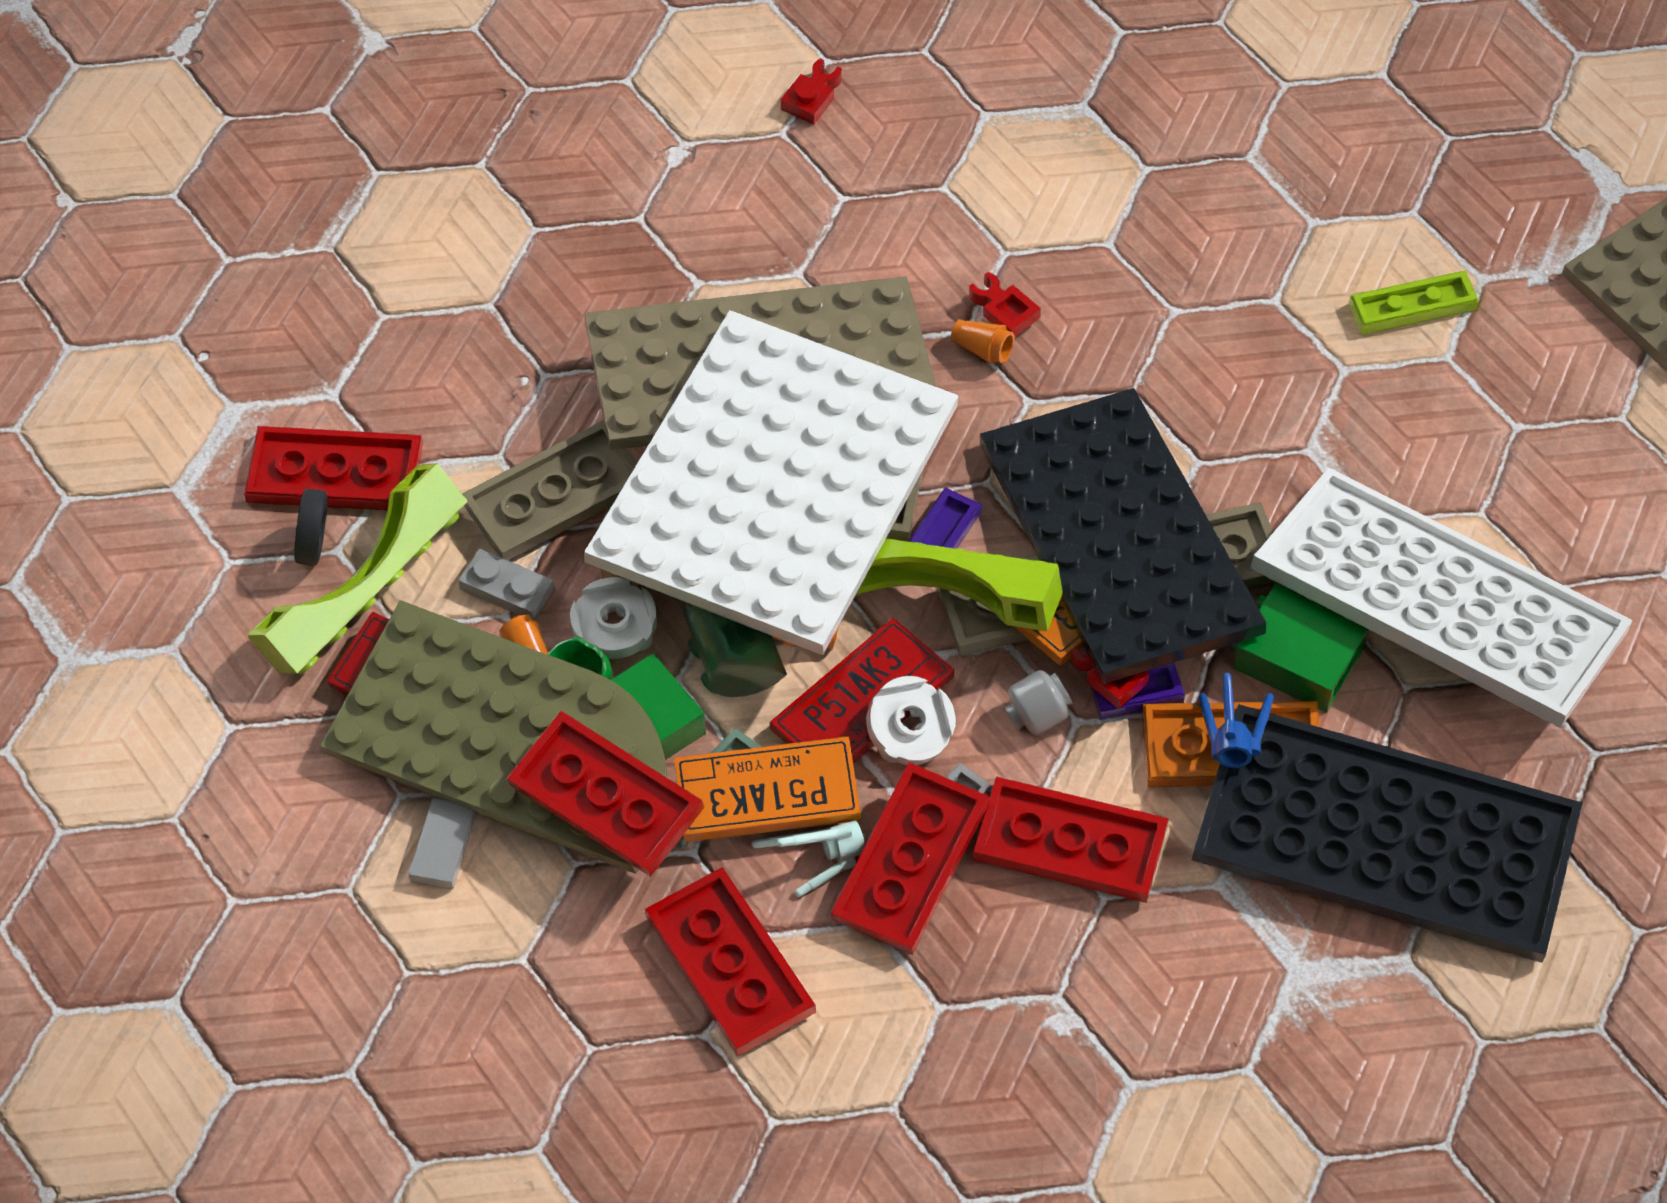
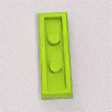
(1413, 302)

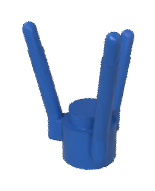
(1233, 743)

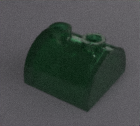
(734, 656)

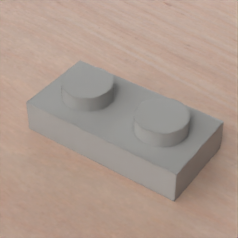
(506, 584)

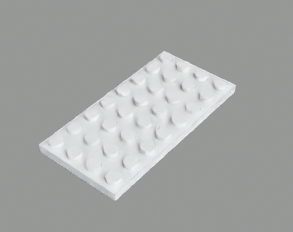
(1443, 596)

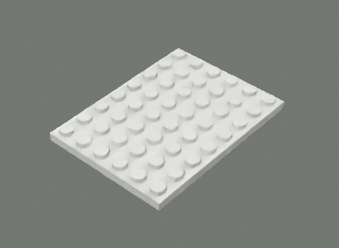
(773, 481)

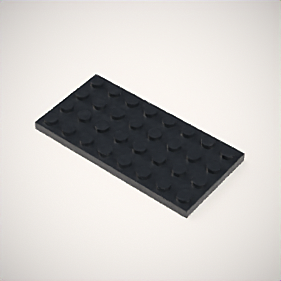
(1127, 535)
(1393, 835)

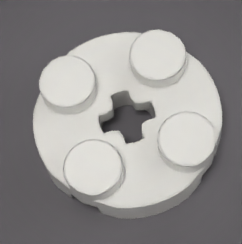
(618, 596)
(896, 741)

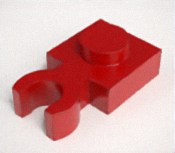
(811, 96)
(1005, 307)
(1116, 692)

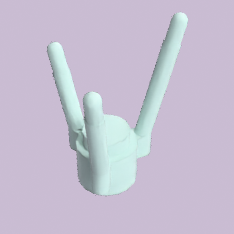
(838, 842)

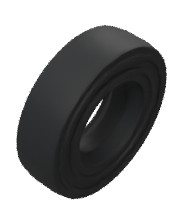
(310, 526)

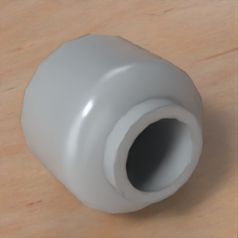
(1038, 702)

